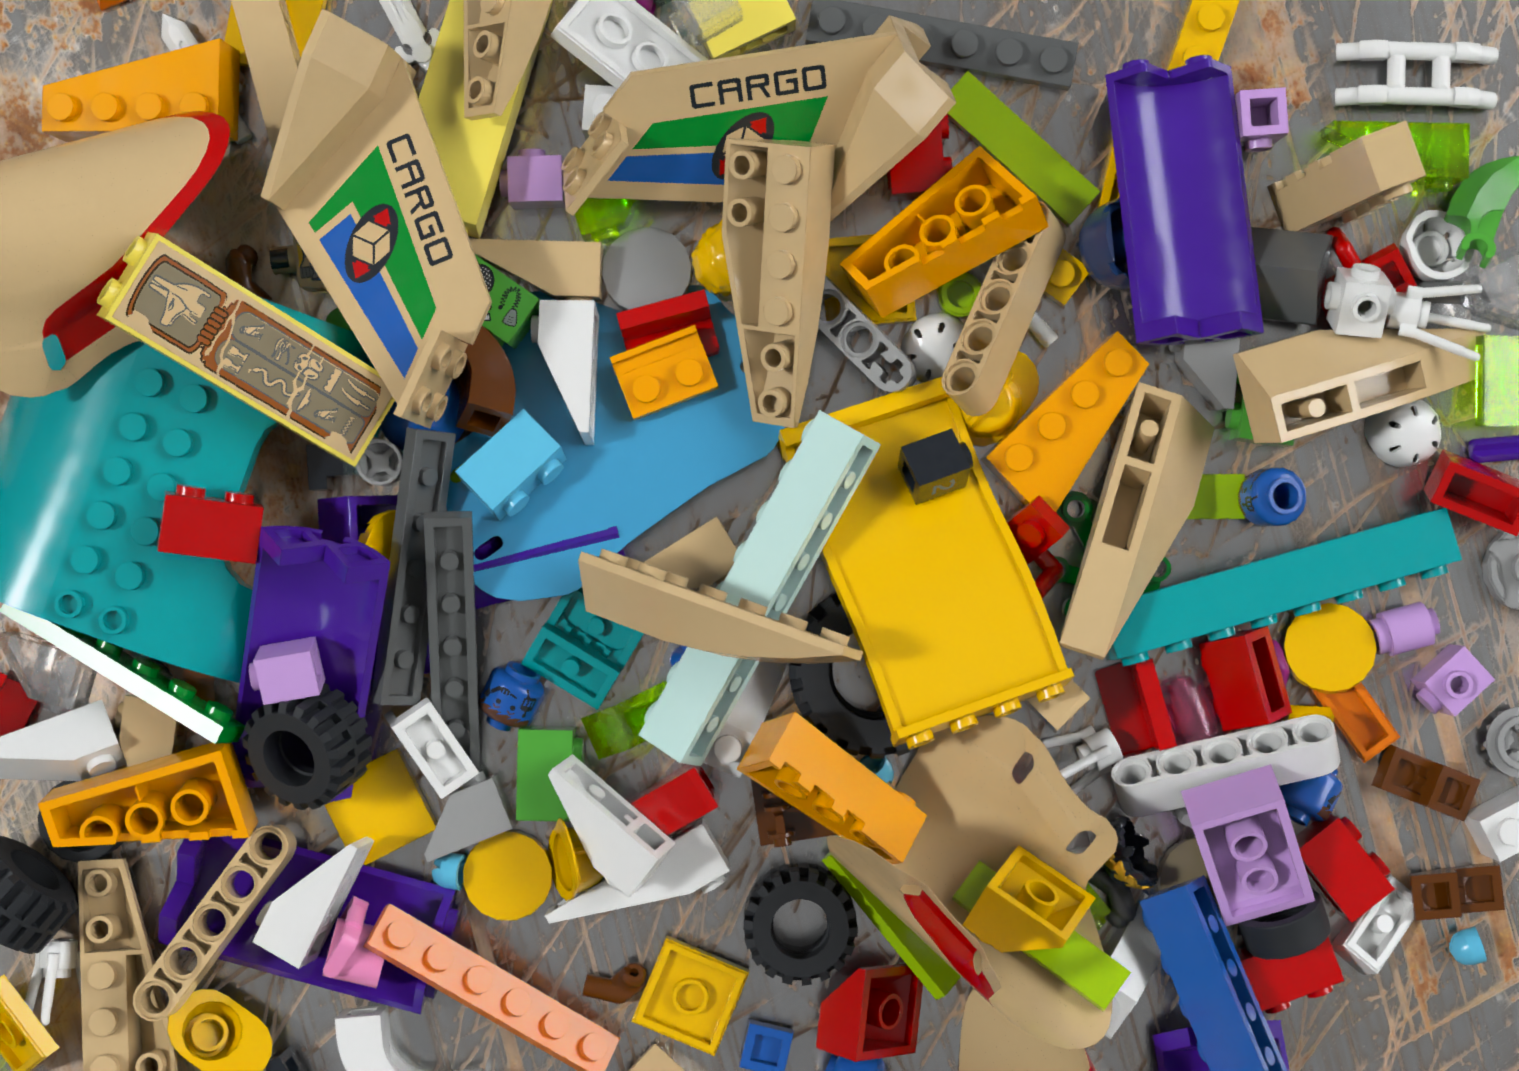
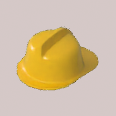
(1013, 402)
(570, 862)
(219, 1034)

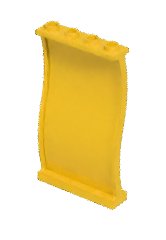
(935, 584)

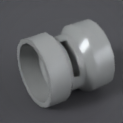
(376, 461)

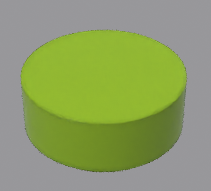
(959, 295)

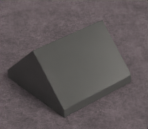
(1291, 273)

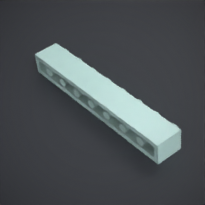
(767, 571)

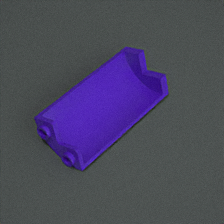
(1183, 202)
(312, 590)
(205, 860)

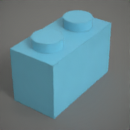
(512, 466)

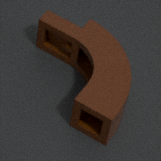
(485, 387)

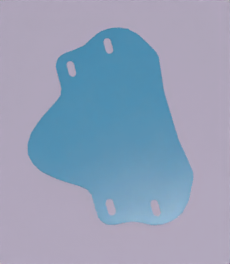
(629, 474)

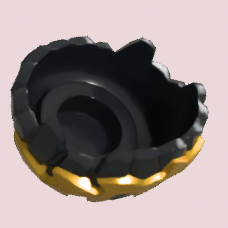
(1128, 863)

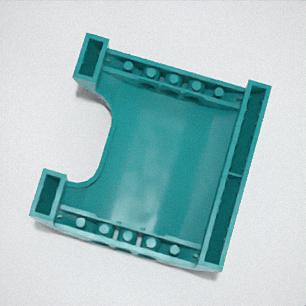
(88, 495)

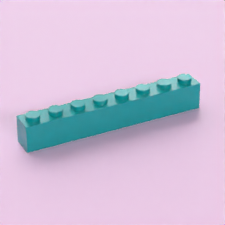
(1285, 583)

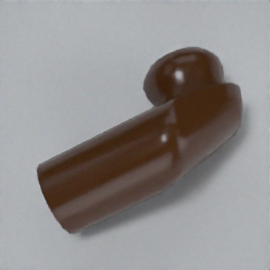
(239, 269)
(619, 987)

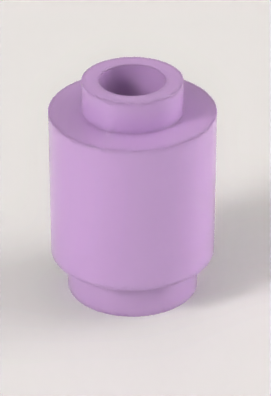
(1404, 629)

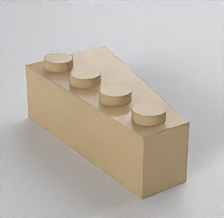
(1350, 180)

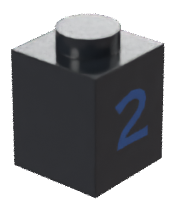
(935, 466)

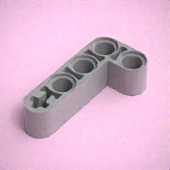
(850, 321)

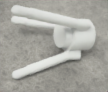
(1415, 313)
(1096, 754)
(52, 962)

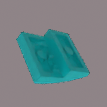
(581, 650)

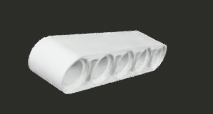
(1293, 747)

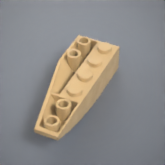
(497, 51)
(777, 264)
(1337, 379)
(1138, 515)
(668, 610)
(112, 965)

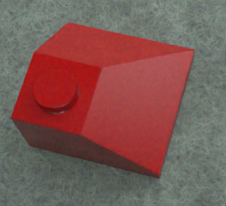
(872, 1014)

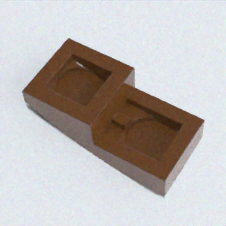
(1426, 782)
(1456, 891)

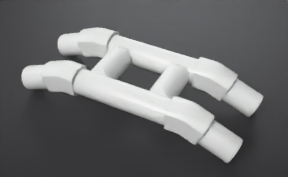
(1395, 91)

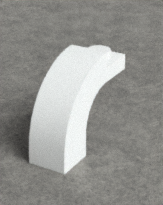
(367, 1043)

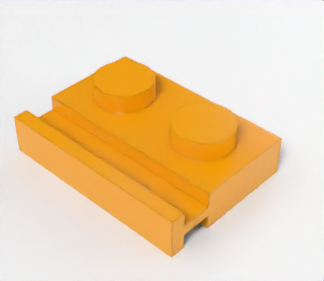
(664, 372)

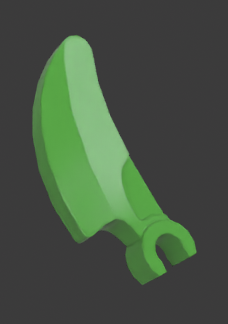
(1480, 205)

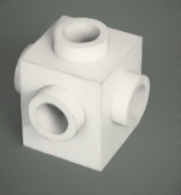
(1359, 301)

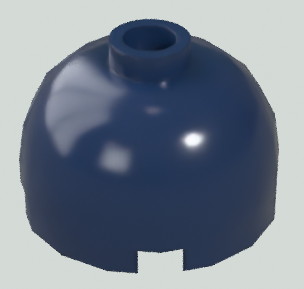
(1104, 246)

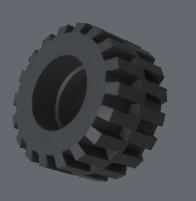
(307, 748)
(33, 898)
(810, 960)

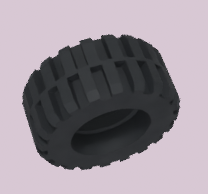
(823, 705)

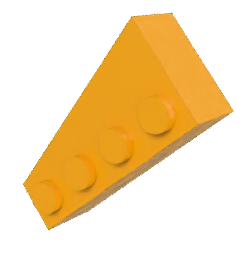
(144, 90)
(944, 233)
(1064, 429)
(831, 786)
(170, 797)

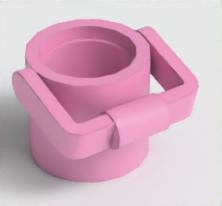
(347, 957)

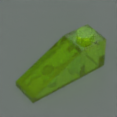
(1440, 147)

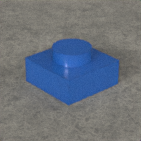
(766, 1047)

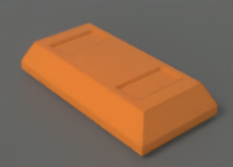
(1360, 720)

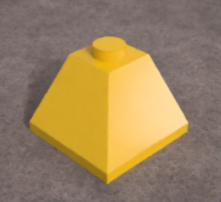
(1027, 906)

